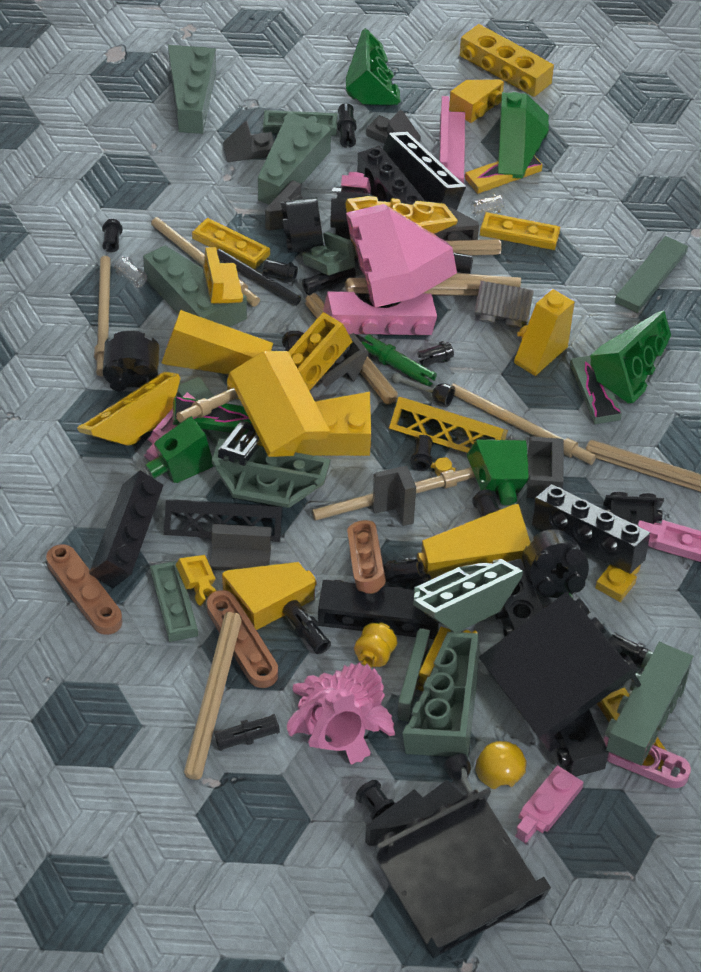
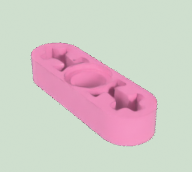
(664, 777)

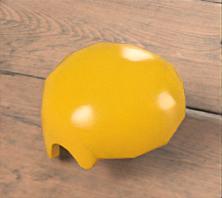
(500, 764)

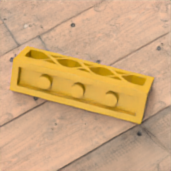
(443, 416)

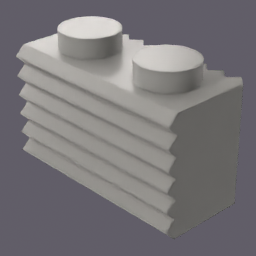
(504, 304)

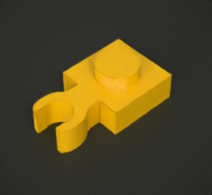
(198, 575)
(616, 582)

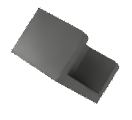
(544, 464)

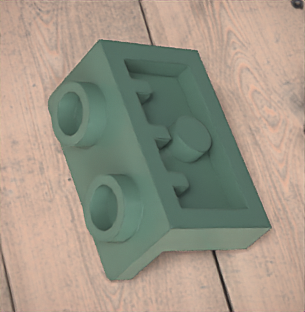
(333, 257)

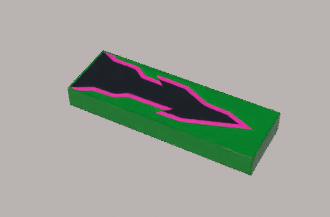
(223, 418)

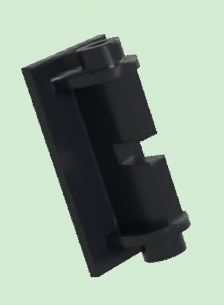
(644, 506)

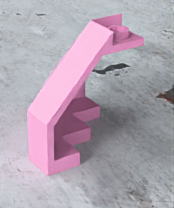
(398, 255)

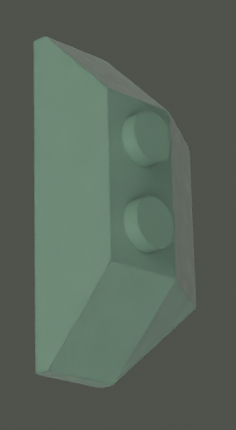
(272, 479)
(467, 593)

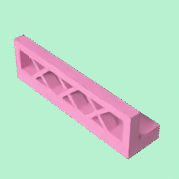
(452, 139)

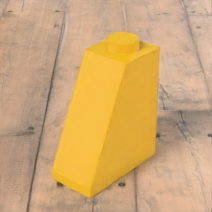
(546, 332)
(267, 589)

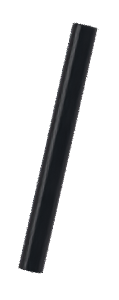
(260, 278)

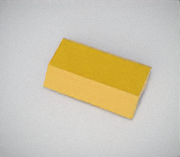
(278, 402)

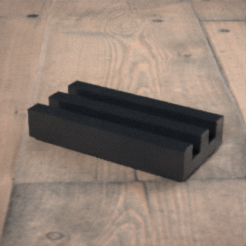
(244, 457)

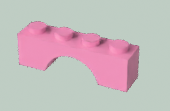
(409, 317)

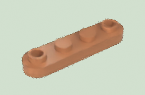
(366, 556)
(84, 589)
(249, 648)

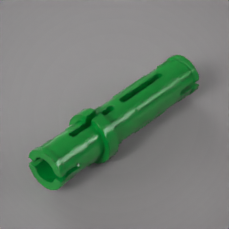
(389, 355)

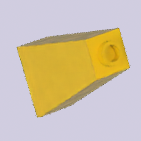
(210, 345)
(478, 541)

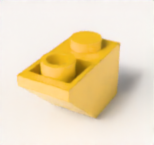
(476, 97)

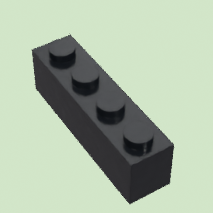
(423, 170)
(126, 529)
(348, 608)

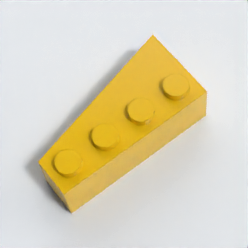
(348, 424)

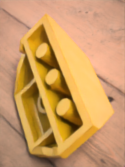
(136, 412)

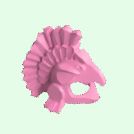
(342, 710)

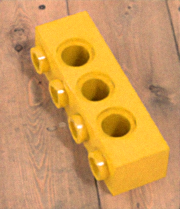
(506, 60)
(319, 348)

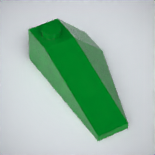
(368, 74)
(520, 132)
(629, 357)

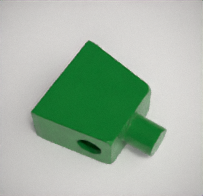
(181, 452)
(500, 467)

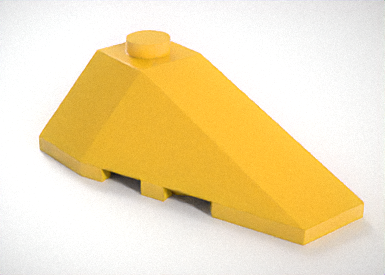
(428, 215)

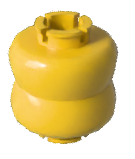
(375, 645)

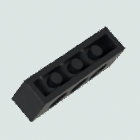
(385, 177)
(592, 528)

